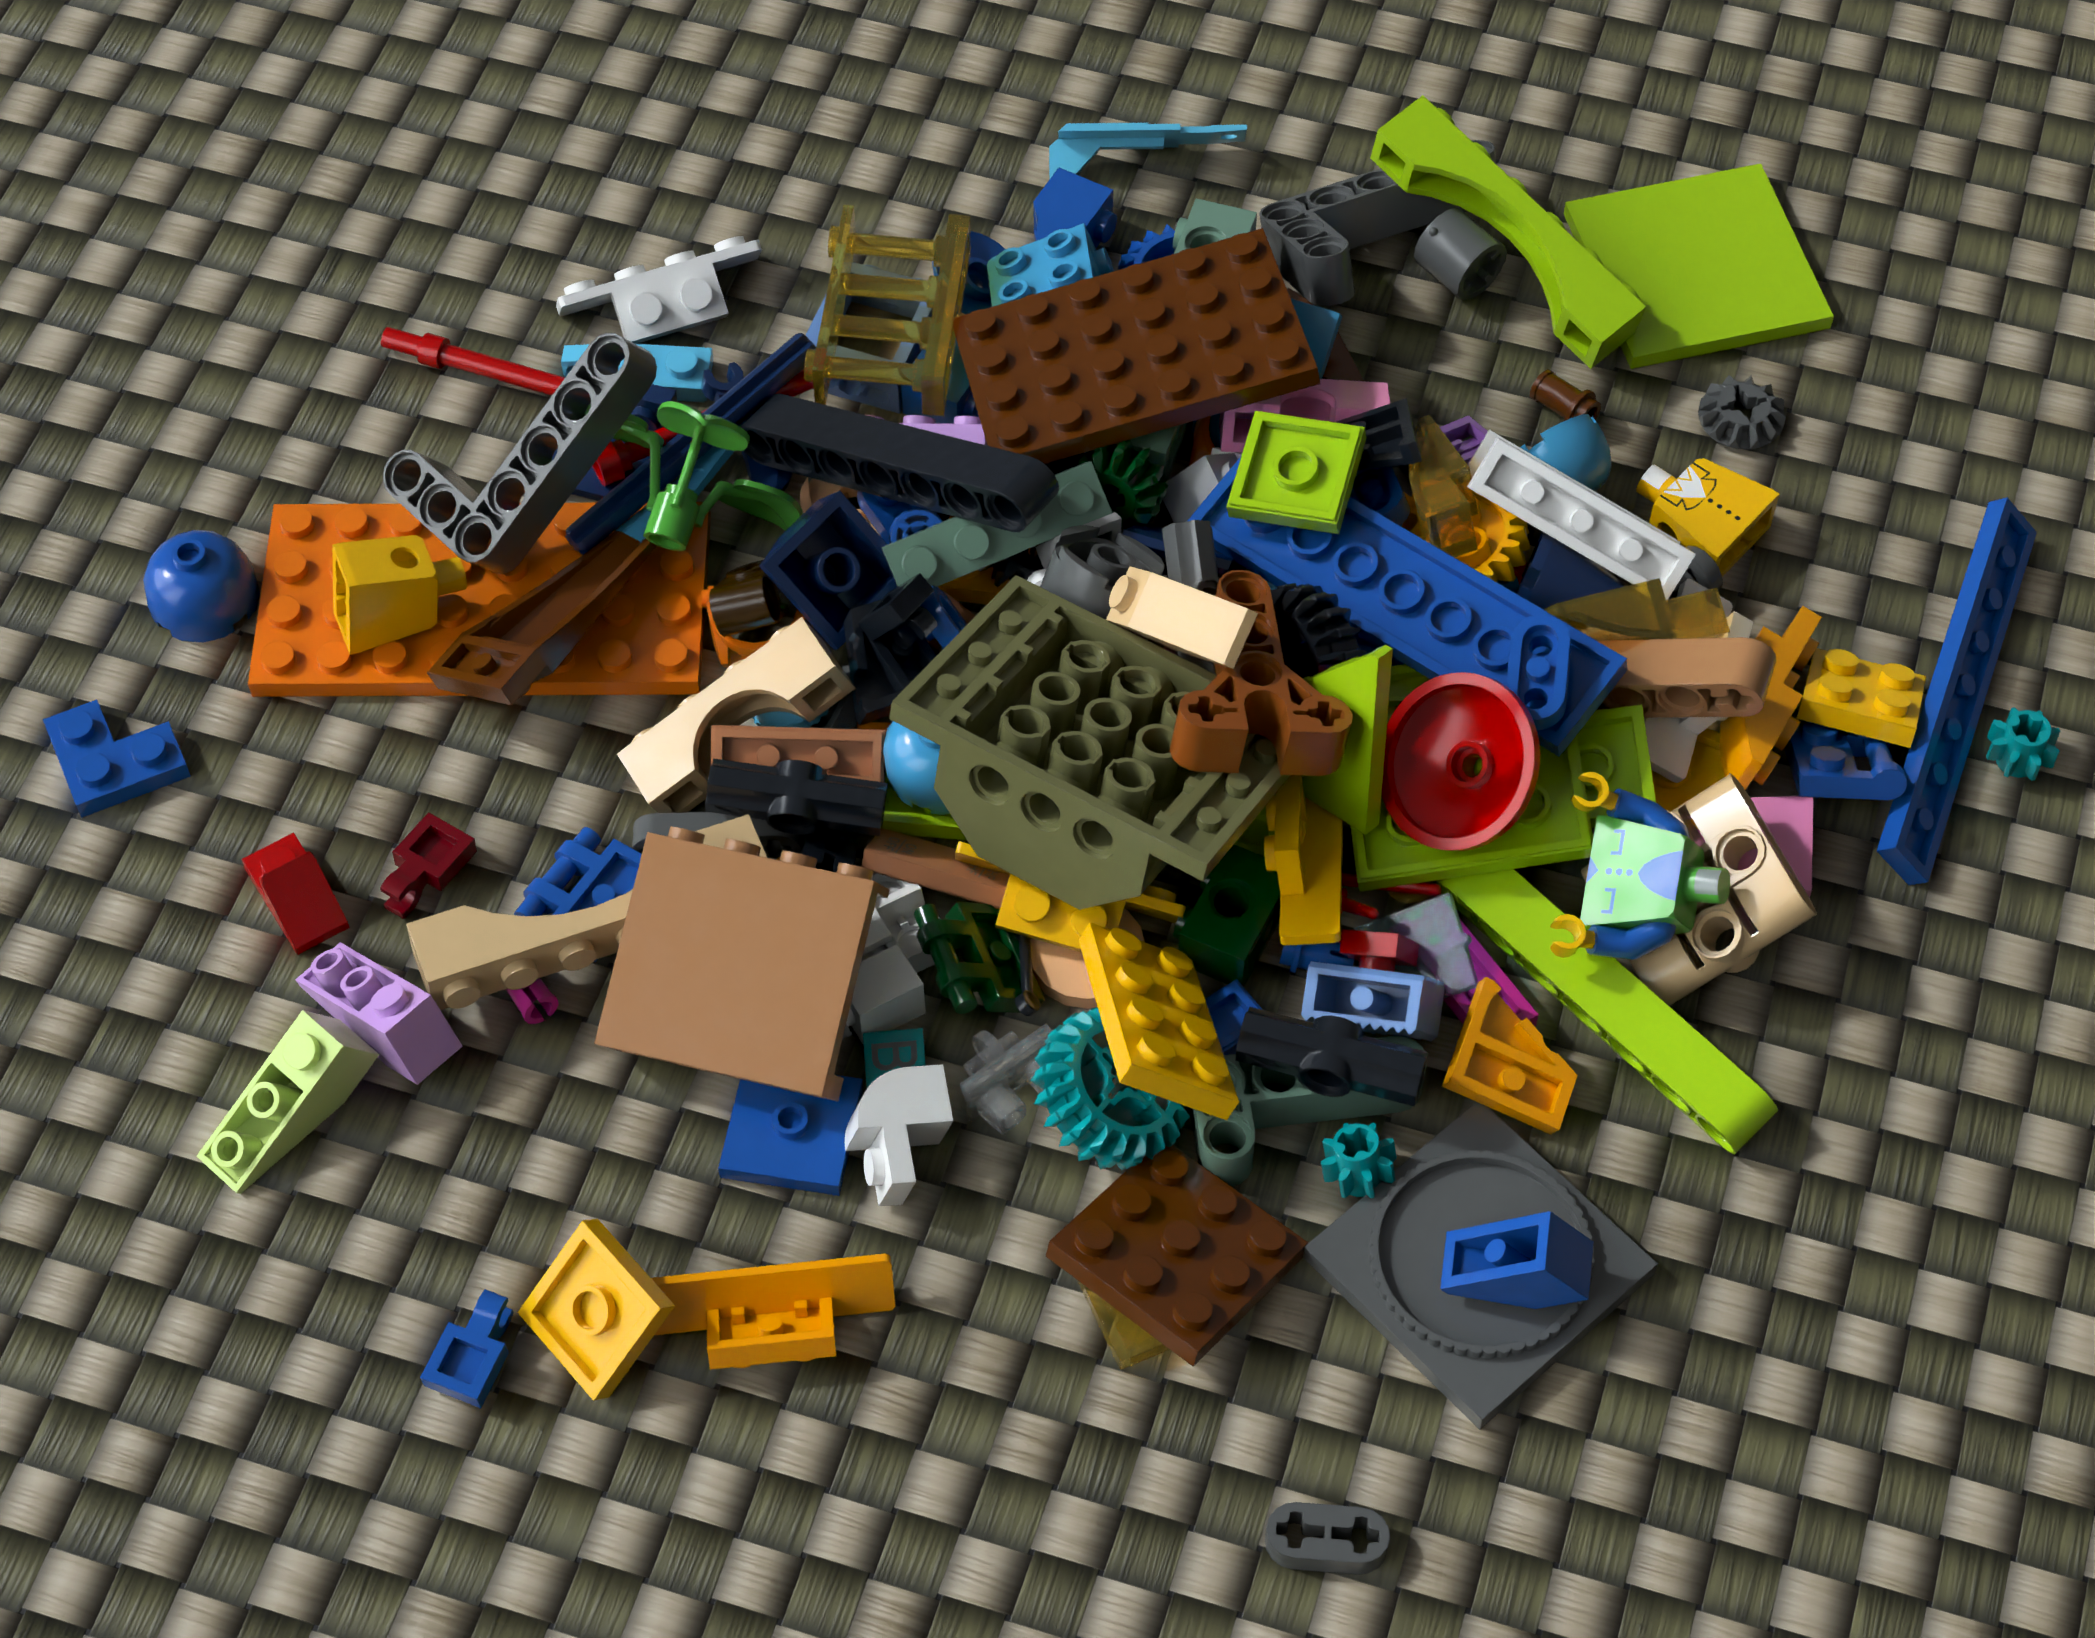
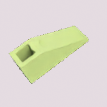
(287, 1098)

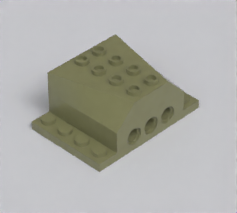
(1064, 755)

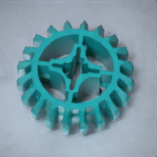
(1076, 1084)

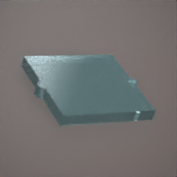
(1441, 941)

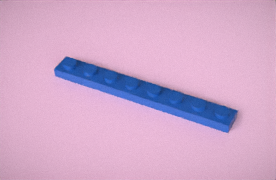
(1957, 692)

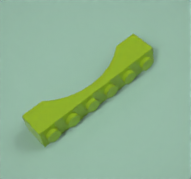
(1437, 160)

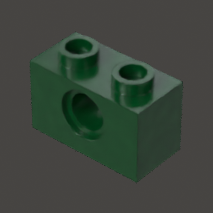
(1231, 945)

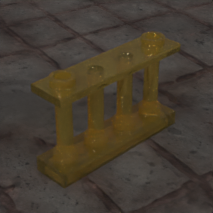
(933, 333)

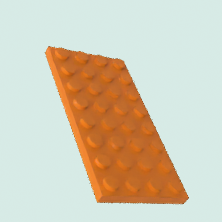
(637, 646)

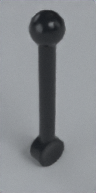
(1027, 1001)

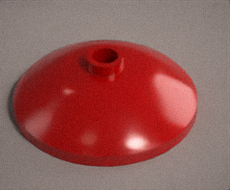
(1433, 754)

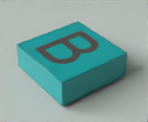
(891, 1051)

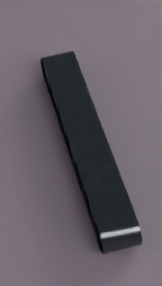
(900, 462)

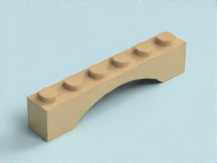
(483, 952)

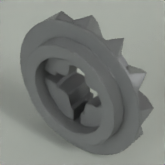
(1731, 426)

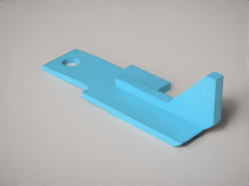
(1082, 141)

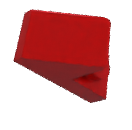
(296, 893)

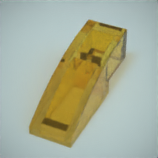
(1441, 492)
(1644, 614)

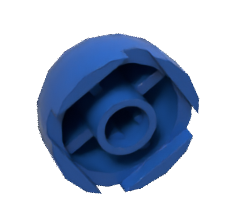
(200, 586)

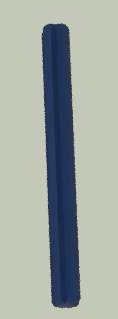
(733, 406)

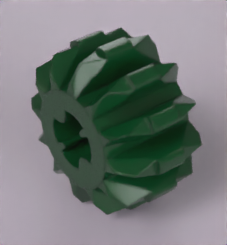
(1128, 481)

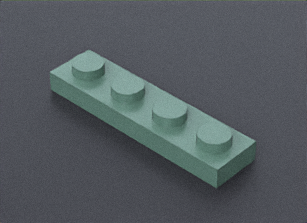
(965, 546)

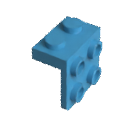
(1046, 265)

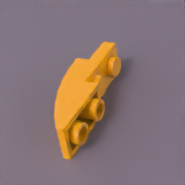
(1749, 740)

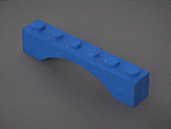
(1061, 204)

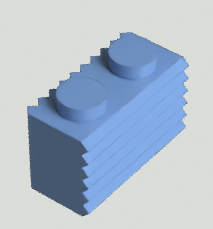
(1375, 999)

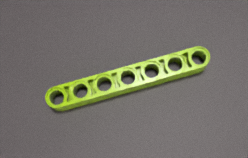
(1616, 1008)

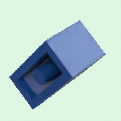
(1519, 1262)

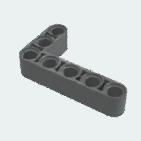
(1319, 227)
(529, 466)

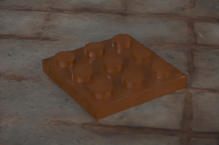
(1177, 1251)

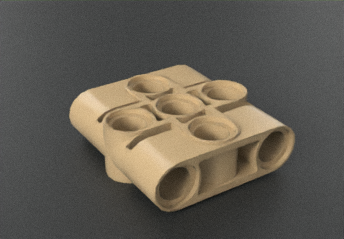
(1765, 890)

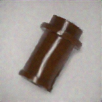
(1563, 397)

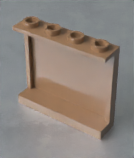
(739, 962)

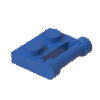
(1826, 768)

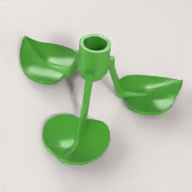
(676, 509)

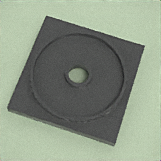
(1391, 1254)

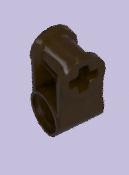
(746, 601)

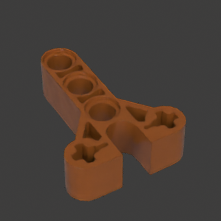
(1259, 699)

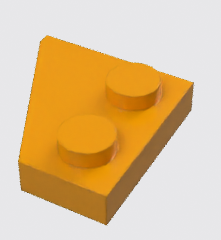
(1508, 1064)

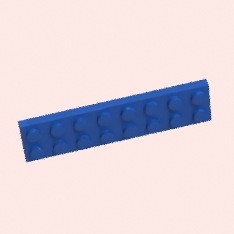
(1412, 599)

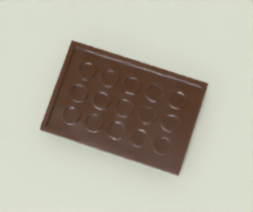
(1135, 350)

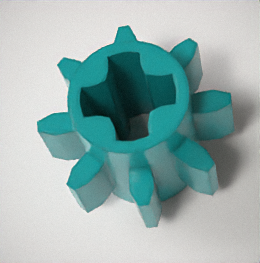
(2023, 743)
(1358, 1159)

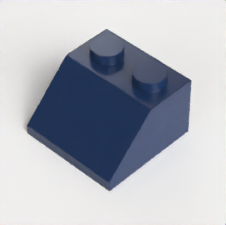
(830, 565)

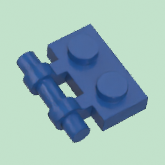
(603, 879)

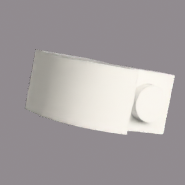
(894, 1113)

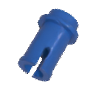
(1301, 955)

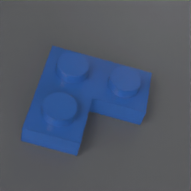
(109, 771)

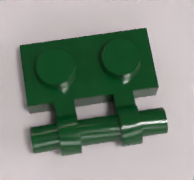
(988, 954)

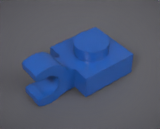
(471, 1357)

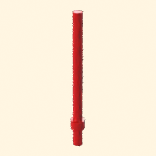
(437, 352)

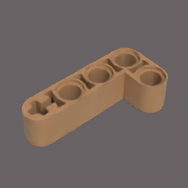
(1693, 676)

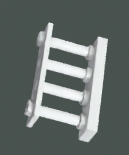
(1576, 514)

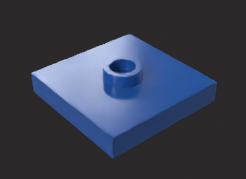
(789, 1137)

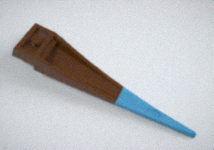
(537, 631)

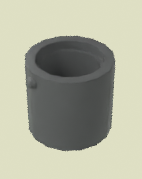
(1460, 254)

